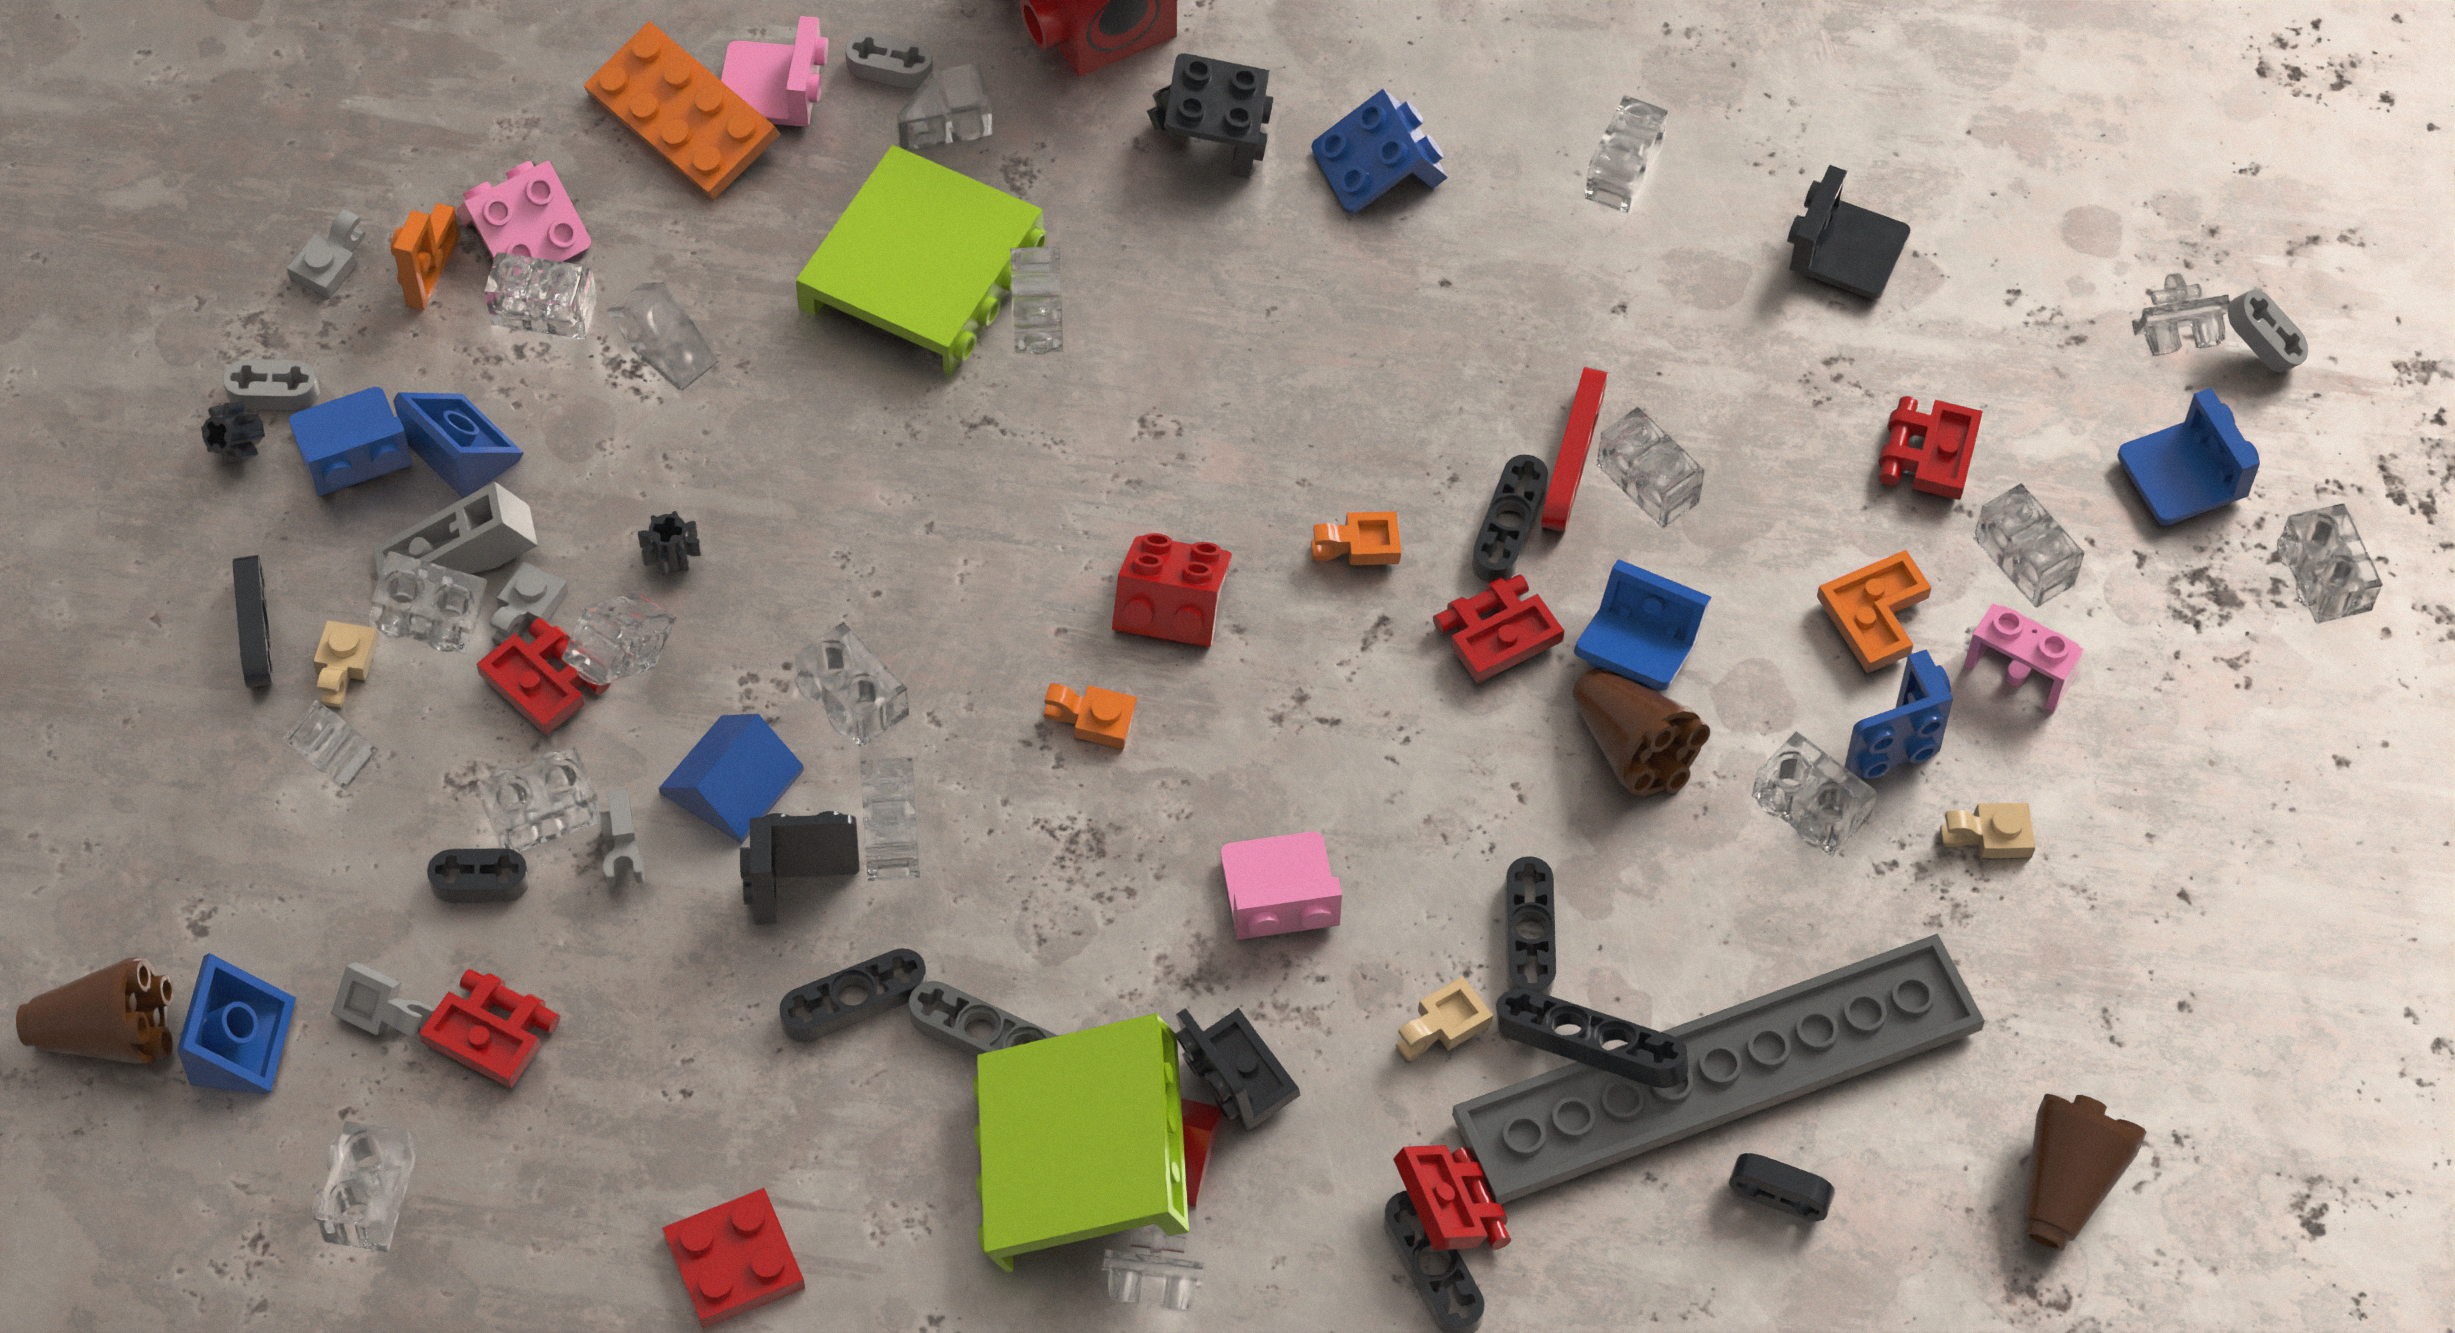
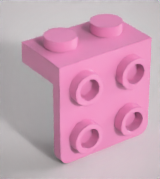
(779, 77)
(526, 215)
(1280, 885)

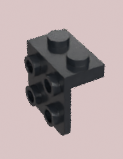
(1220, 105)
(1845, 241)
(795, 848)
(1238, 1067)

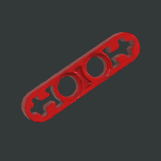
(1574, 449)

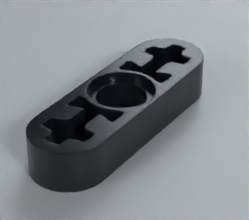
(1507, 499)
(253, 621)
(1540, 910)
(845, 1015)
(1438, 1304)

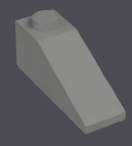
(468, 535)

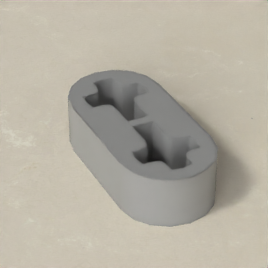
(888, 60)
(2267, 331)
(271, 384)

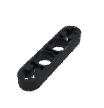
(1648, 1059)

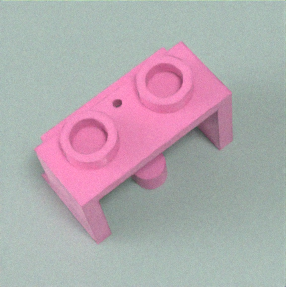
(2030, 647)

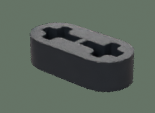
(478, 875)
(1782, 1187)

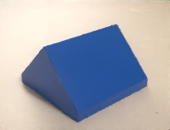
(455, 439)
(733, 774)
(234, 1029)

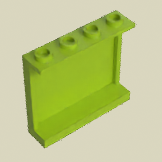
(922, 254)
(1080, 1138)

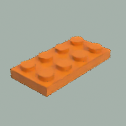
(681, 110)

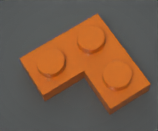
(423, 252)
(1865, 604)

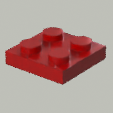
(733, 1258)

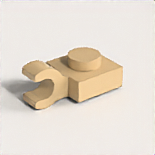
(341, 655)
(1997, 828)
(1447, 1015)

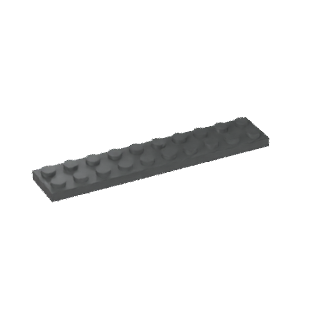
(1736, 1066)

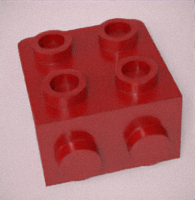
(1170, 589)

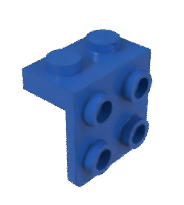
(1377, 150)
(350, 440)
(2192, 463)
(1643, 626)
(1911, 729)

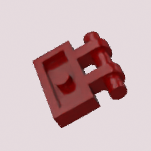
(1946, 450)
(1504, 638)
(531, 682)
(483, 1040)
(1451, 1197)

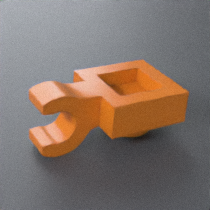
(1366, 537)
(1099, 715)

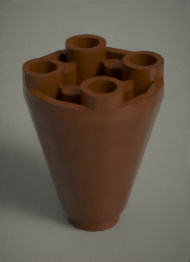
(1640, 732)
(104, 1015)
(2074, 1166)

